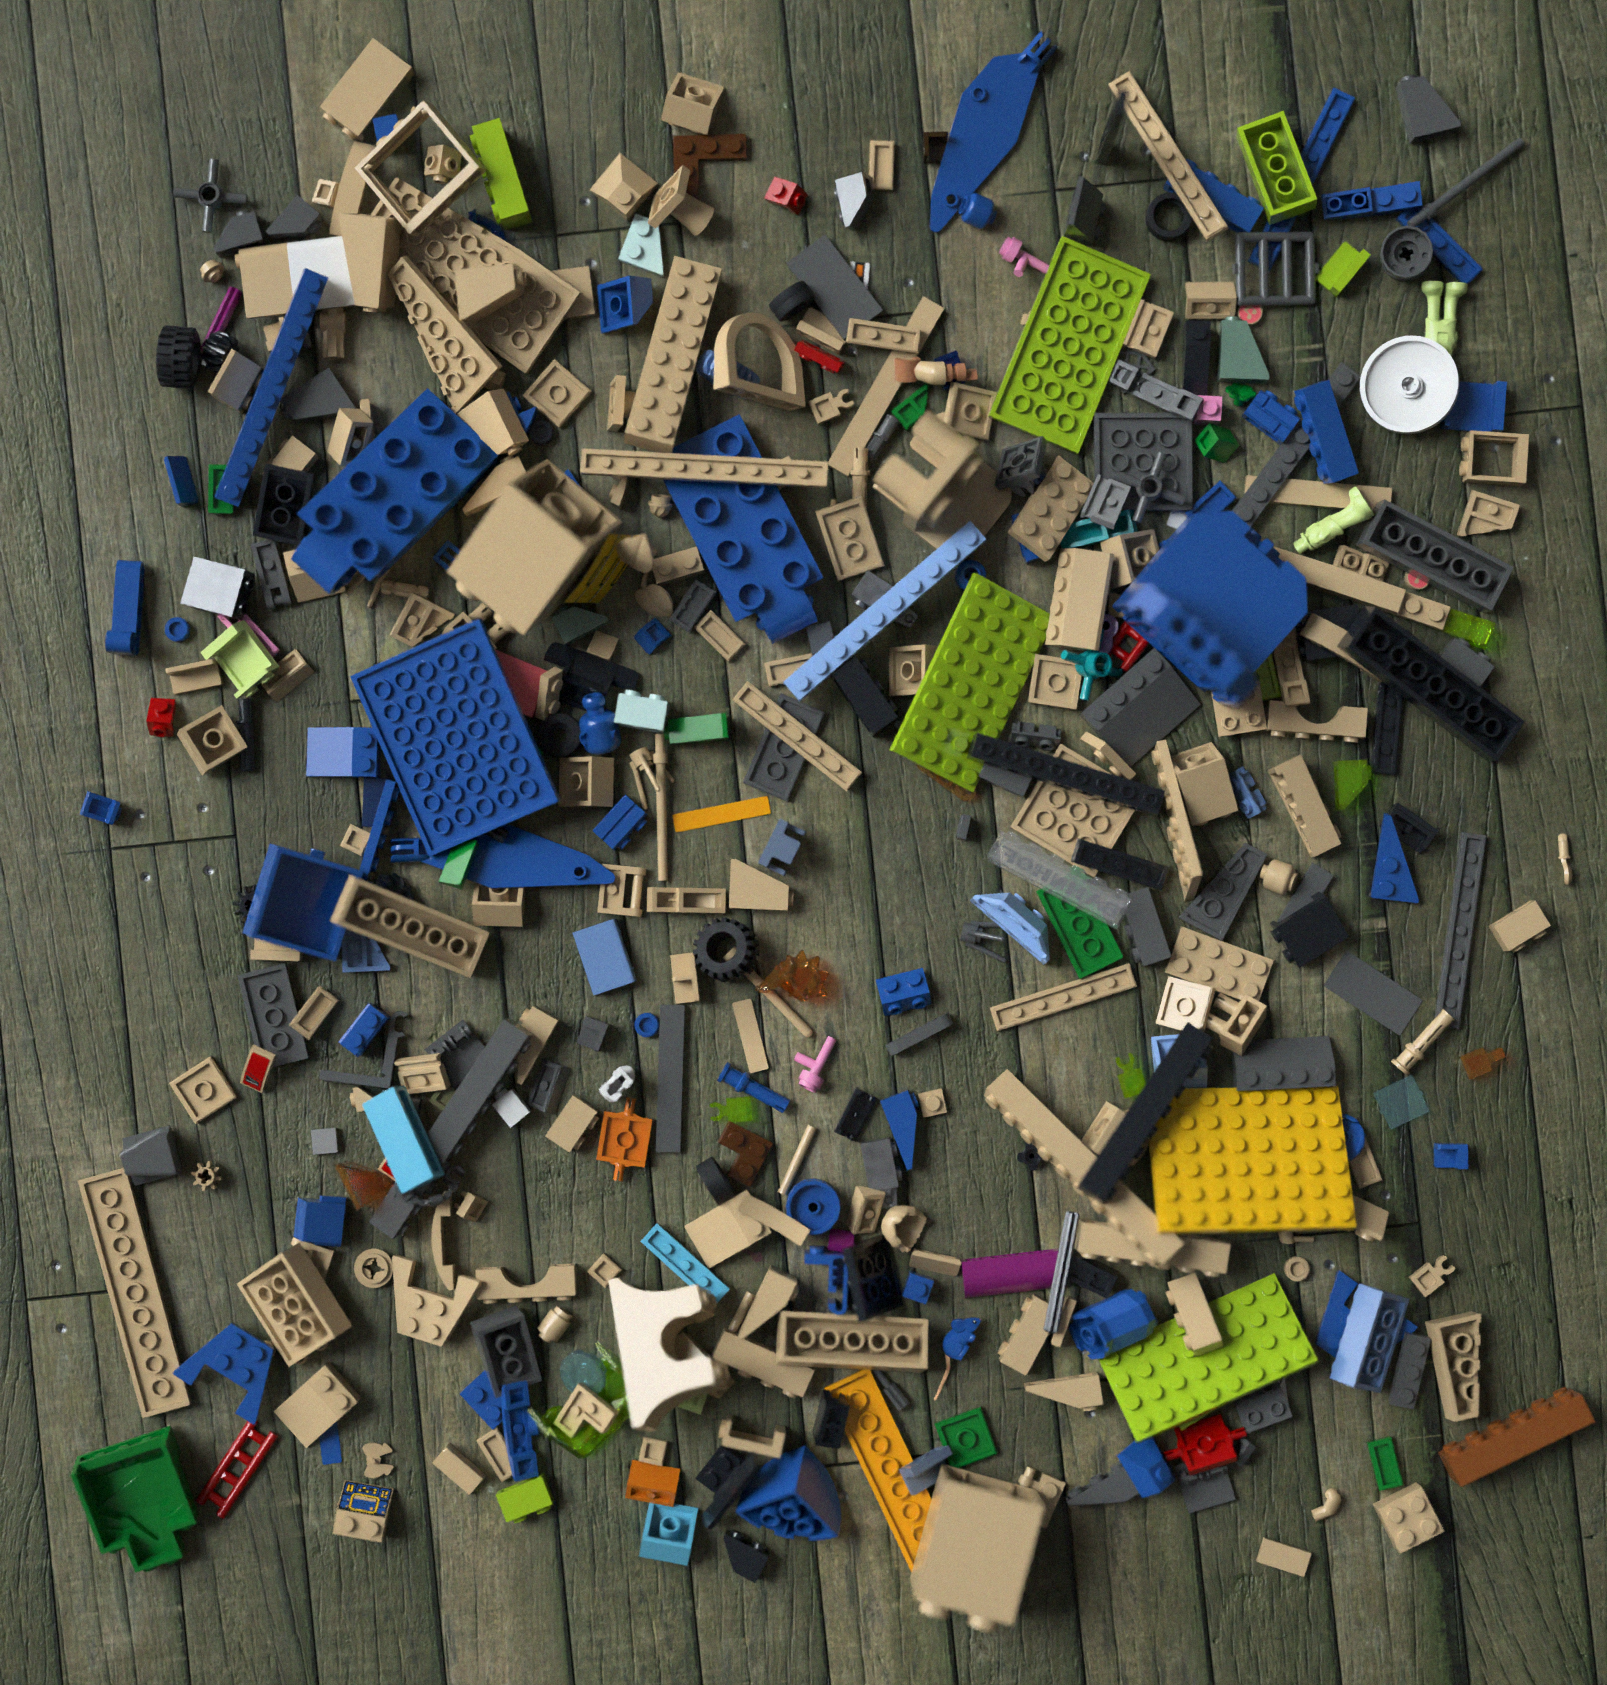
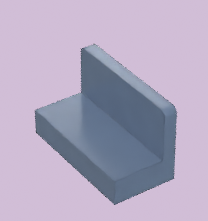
(925, 1469)

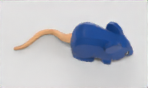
(956, 1343)

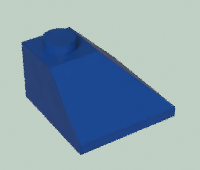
(623, 302)
(1147, 1467)

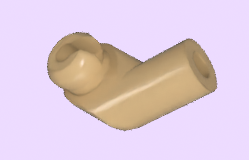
(1330, 1506)

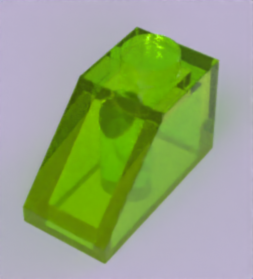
(1349, 780)

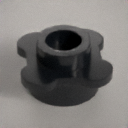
(1031, 1162)

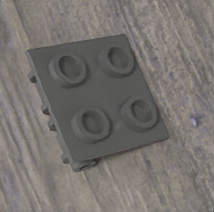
(458, 1051)
(1262, 1408)
(1204, 1488)

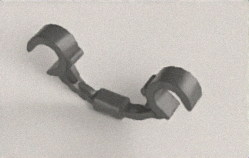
(437, 1199)

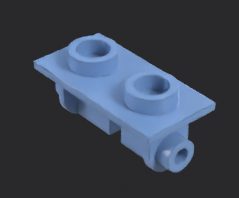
(1249, 802)

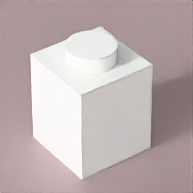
(510, 1106)

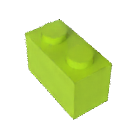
(525, 1498)

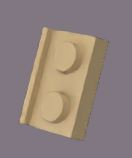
(1148, 329)
(422, 1073)

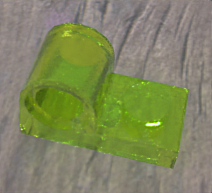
(1470, 628)

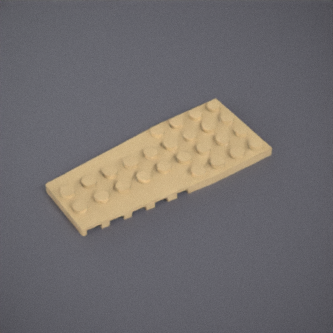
(454, 242)

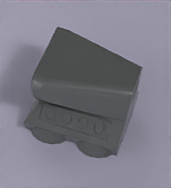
(151, 1155)

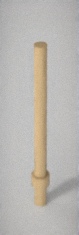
(660, 759)

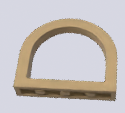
(725, 370)

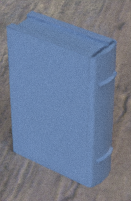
(604, 956)

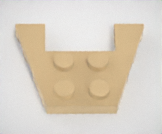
(427, 1313)

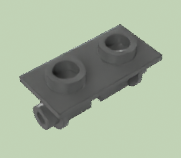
(1046, 738)

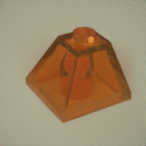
(362, 1183)

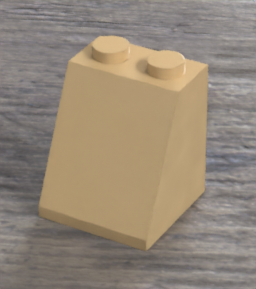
(487, 289)
(1204, 784)

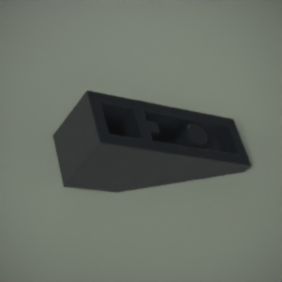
(1196, 356)

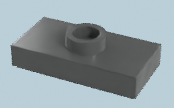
(692, 606)

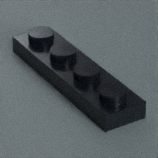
(1119, 864)

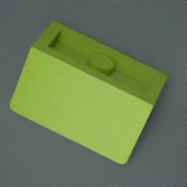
(1341, 268)

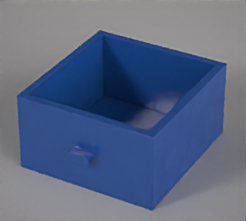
(298, 901)

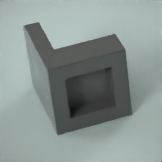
(592, 1033)

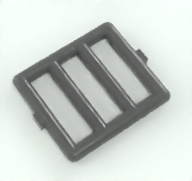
(1286, 238)

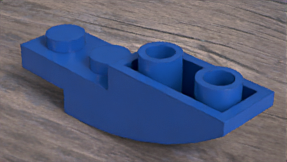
(1371, 202)

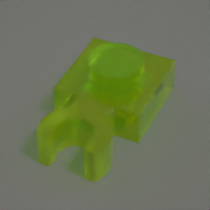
(1131, 1079)
(737, 1109)

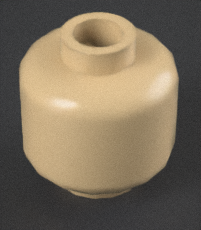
(1278, 876)

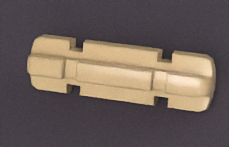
(403, 589)

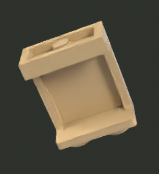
(752, 1442)

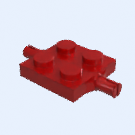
(1205, 1445)

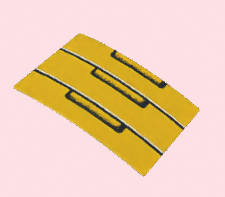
(602, 574)

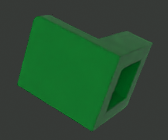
(1216, 443)

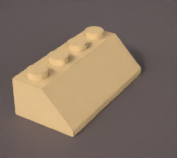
(1079, 599)

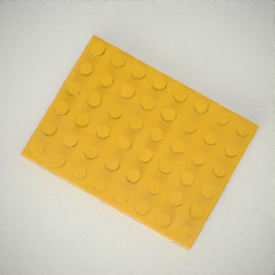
(1252, 1162)

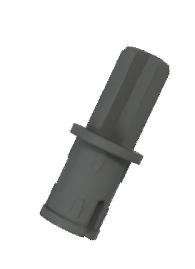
(882, 437)

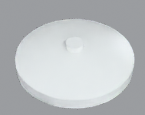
(1409, 384)

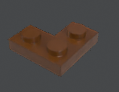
(750, 1148)

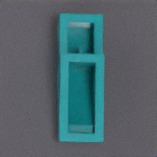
(1088, 533)

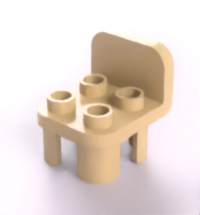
(954, 494)

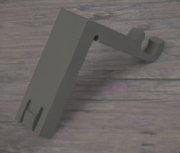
(388, 1065)

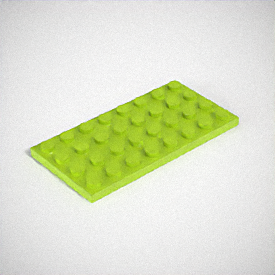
(1069, 345)
(972, 680)
(1167, 1386)

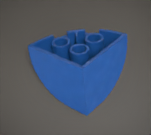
(793, 1498)

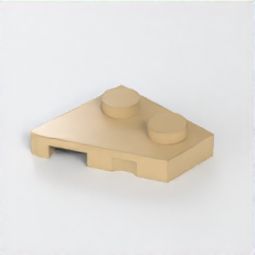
(419, 619)
(1108, 755)

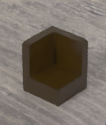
(934, 146)

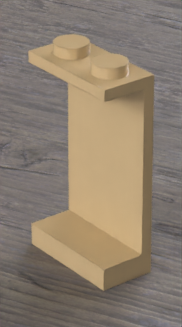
(365, 89)

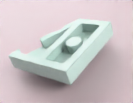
(643, 247)

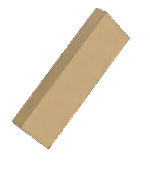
(883, 335)

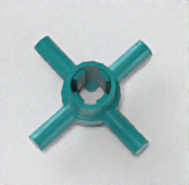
(1092, 666)

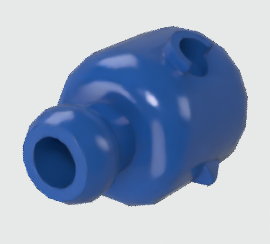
(597, 726)

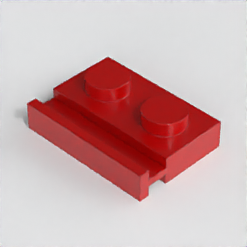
(813, 353)

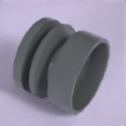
(1412, 240)

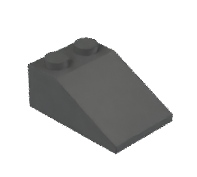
(1084, 213)
(506, 1349)

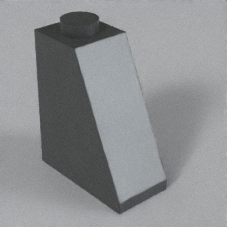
(1424, 110)
(316, 399)

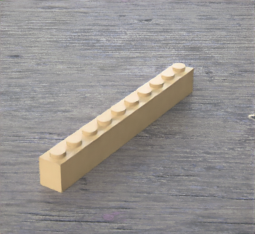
(1073, 1160)

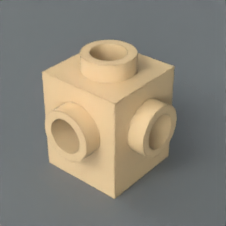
(442, 163)

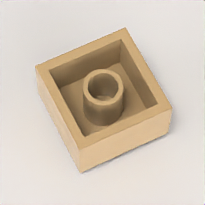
(1408, 1517)

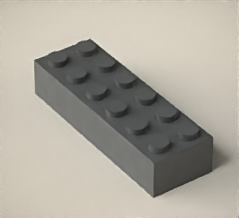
(1434, 556)

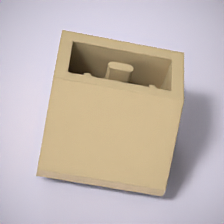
(1369, 1219)

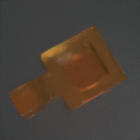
(1478, 1062)

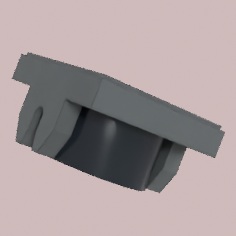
(1022, 466)

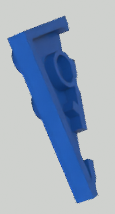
(1391, 872)

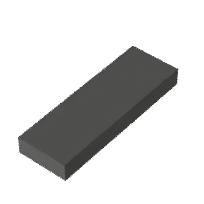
(1313, 881)

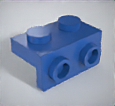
(903, 992)

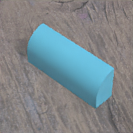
(403, 1139)

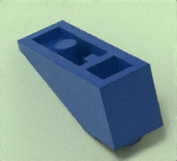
(902, 1120)

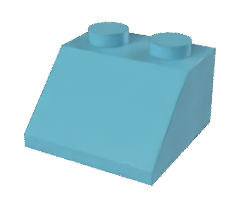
(668, 1533)

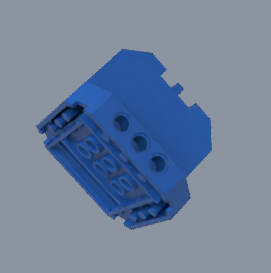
(1216, 603)

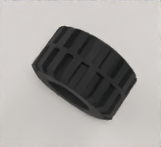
(178, 357)
(709, 942)

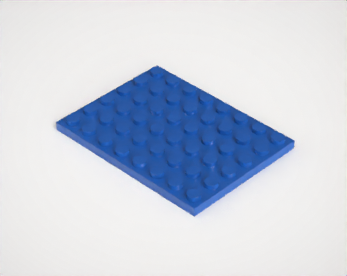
(455, 737)

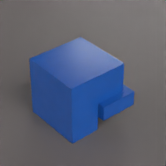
(320, 1220)

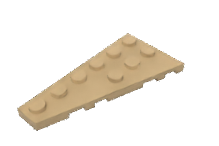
(1178, 829)

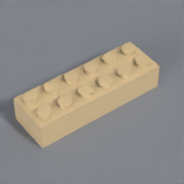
(409, 926)
(1197, 1253)
(849, 1344)

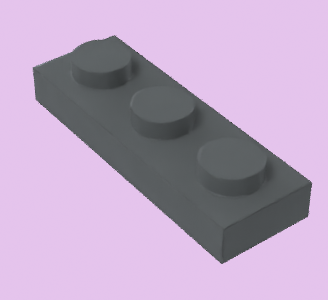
(1409, 1370)

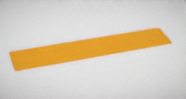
(721, 814)

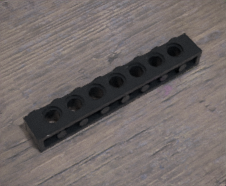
(1065, 774)

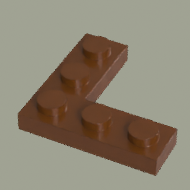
(712, 147)

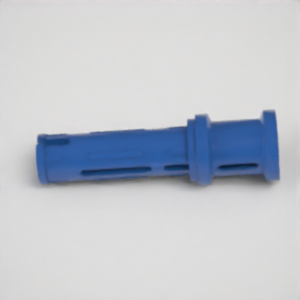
(744, 1083)

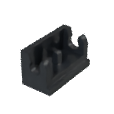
(1411, 828)
(855, 1114)
(1092, 1274)
(830, 1420)

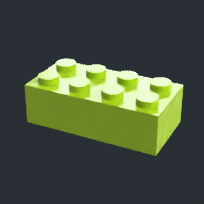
(1276, 167)
(503, 180)

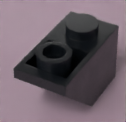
(745, 1557)

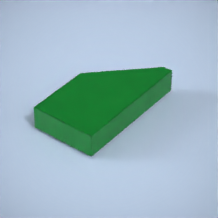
(912, 408)

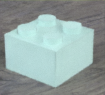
(642, 712)

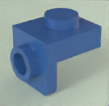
(101, 808)

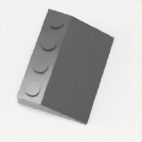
(1140, 708)

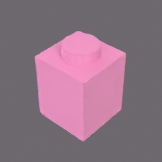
(1209, 411)

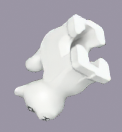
(621, 1079)

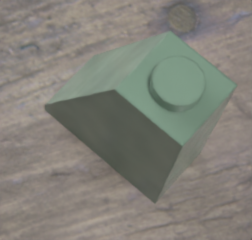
(1238, 354)

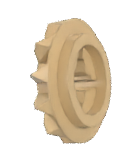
(364, 1274)

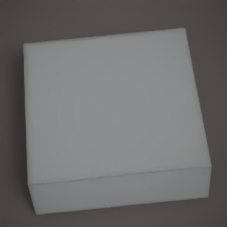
(324, 1140)

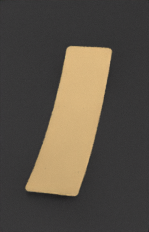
(750, 1035)
(774, 1219)

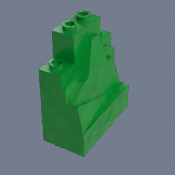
(137, 1498)

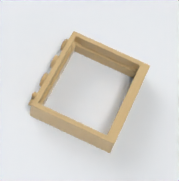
(446, 197)

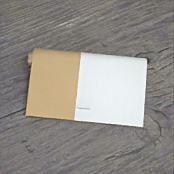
(274, 271)

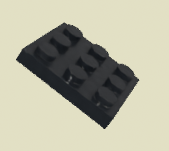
(872, 1277)

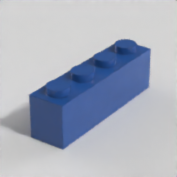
(1236, 210)
(1326, 432)

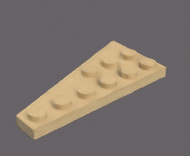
(448, 343)

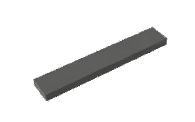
(670, 1078)

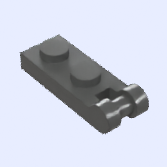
(271, 573)

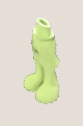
(1443, 330)
(1333, 525)

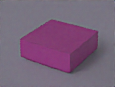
(839, 1239)

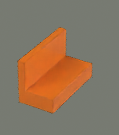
(652, 1483)

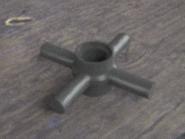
(210, 185)
(1145, 497)

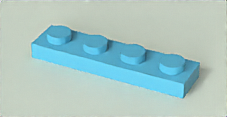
(683, 1261)

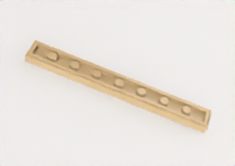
(1170, 159)
(881, 392)

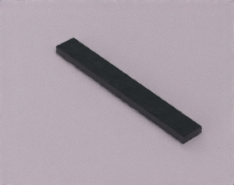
(1112, 126)

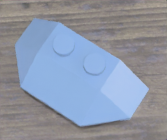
(1017, 921)

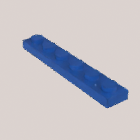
(377, 838)

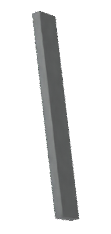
(1460, 926)

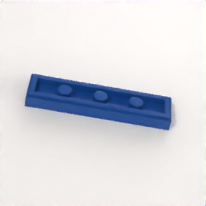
(1445, 249)

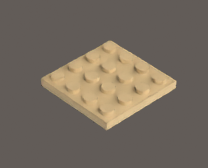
(1060, 816)

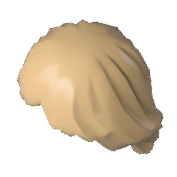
(903, 1226)

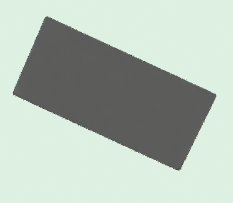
(1373, 992)

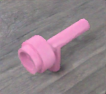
(1011, 250)
(811, 1080)

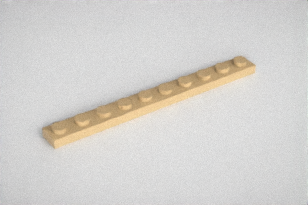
(704, 468)

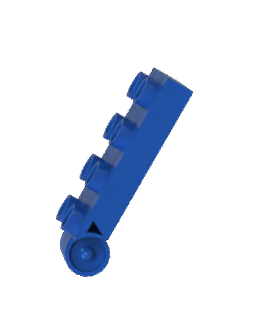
(391, 494)
(747, 538)

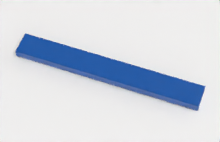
(1313, 157)

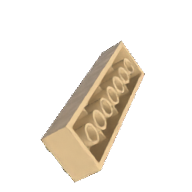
(672, 355)

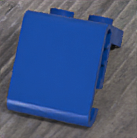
(836, 1275)

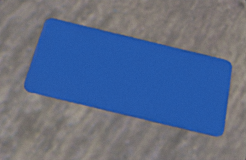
(330, 1445)

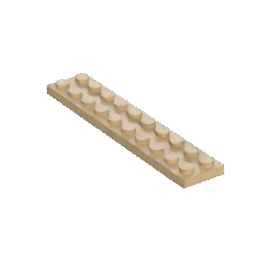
(134, 1292)

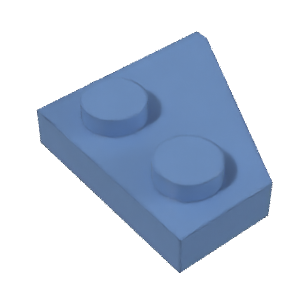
(361, 953)

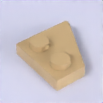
(1487, 514)

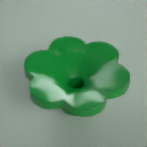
(1240, 393)

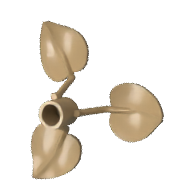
(640, 555)

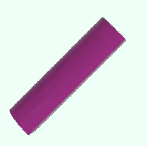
(1008, 1273)

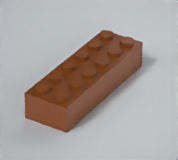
(1515, 1436)

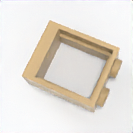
(1519, 460)

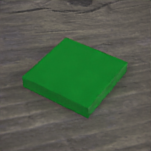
(966, 1437)

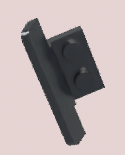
(587, 674)
(726, 1476)

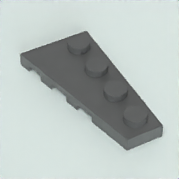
(1222, 897)

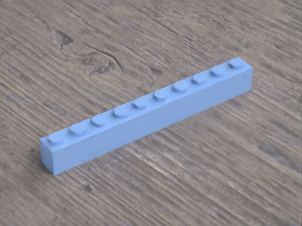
(884, 611)

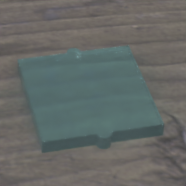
(1401, 1102)

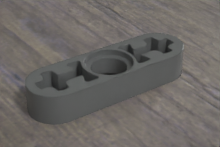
(919, 1034)

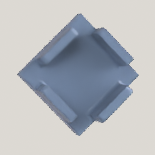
(781, 847)

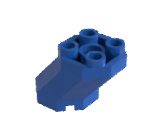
(1112, 1323)

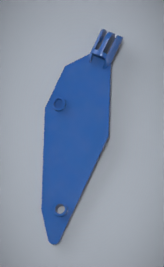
(985, 127)
(516, 863)

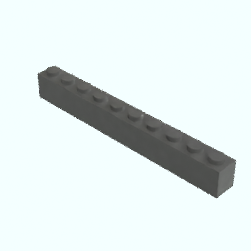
(459, 1119)

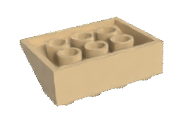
(294, 1304)

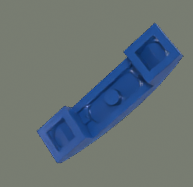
(516, 1431)

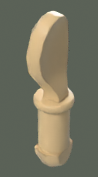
(1563, 856)

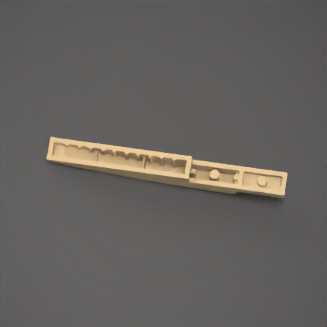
(1367, 591)

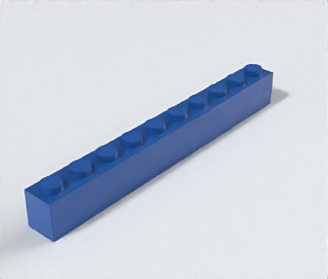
(271, 387)

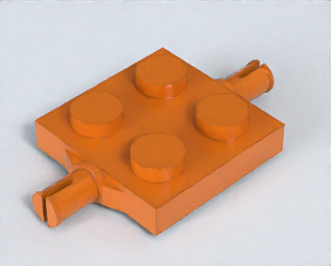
(624, 1139)

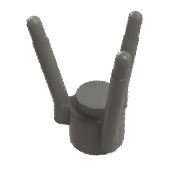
(972, 933)

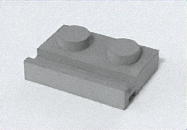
(1105, 501)

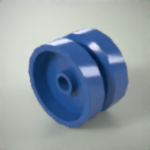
(823, 1195)

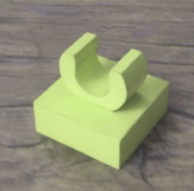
(694, 1404)

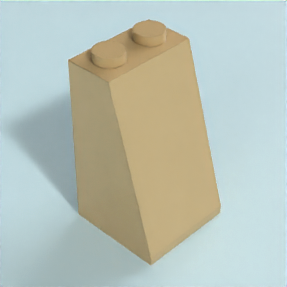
(370, 253)

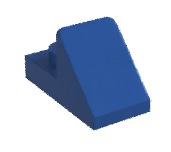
(527, 417)

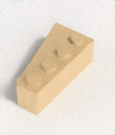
(1305, 806)
(1456, 1363)

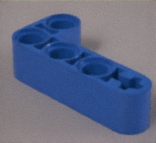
(127, 609)

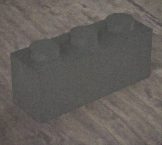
(1145, 929)

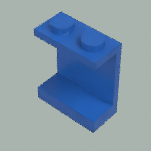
(1478, 408)

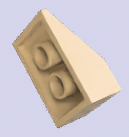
(725, 1231)
(771, 1297)
(317, 1404)

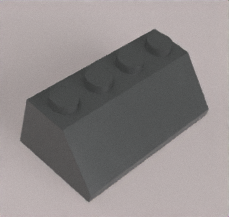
(1284, 1064)

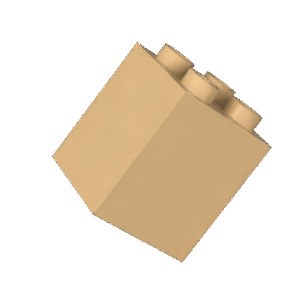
(533, 547)
(975, 1547)

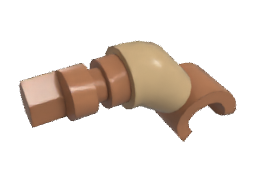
(931, 372)

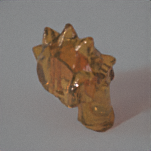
(797, 977)

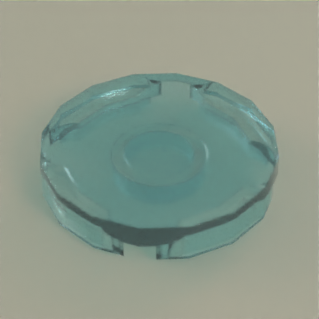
(584, 1368)

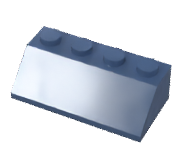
(1369, 1338)

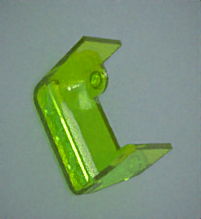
(589, 1437)

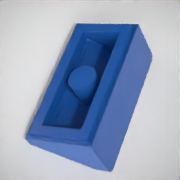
(181, 480)

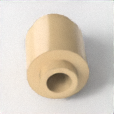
(554, 1324)

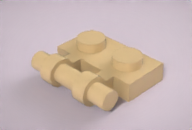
(1048, 1489)

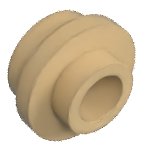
(212, 271)

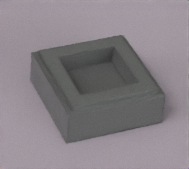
(963, 826)

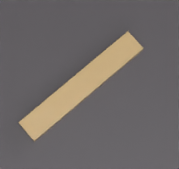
(1322, 495)
(796, 736)
(1063, 997)

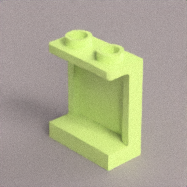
(242, 658)

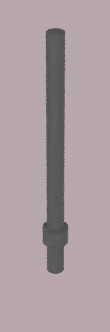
(1430, 209)

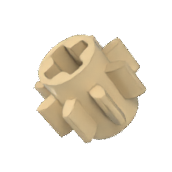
(202, 1180)

